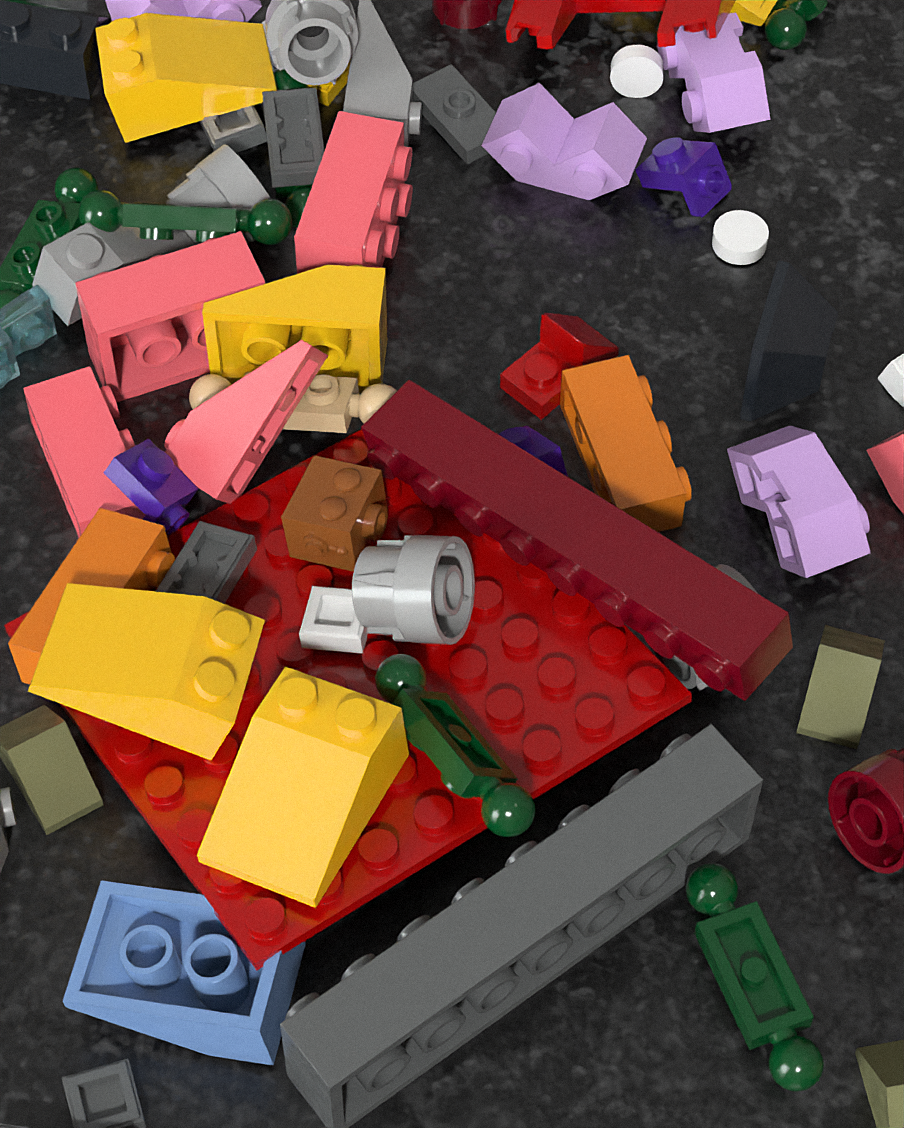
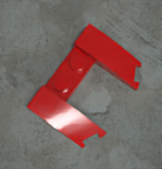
(551, 17)

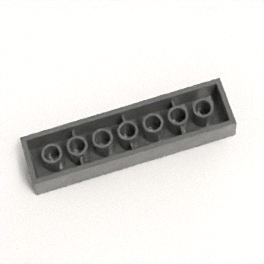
(518, 928)

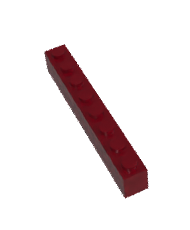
(580, 541)

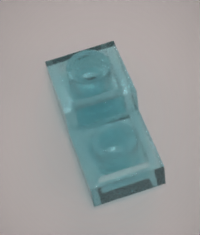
(23, 327)

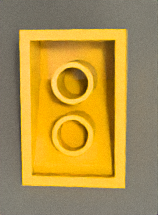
(180, 69)
(327, 307)
(150, 662)
(304, 785)

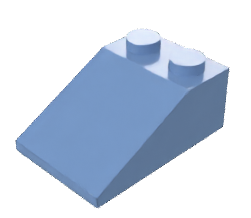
(178, 975)

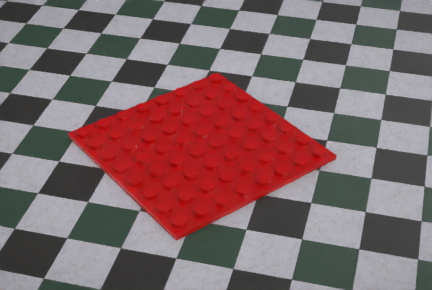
(530, 673)

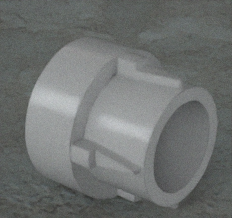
(315, 58)
(221, 182)
(415, 589)

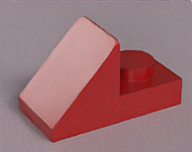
(563, 345)

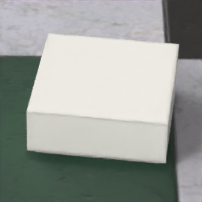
(332, 622)

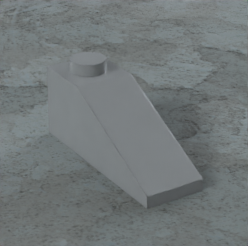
(378, 77)
(91, 252)

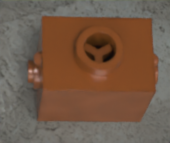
(335, 513)

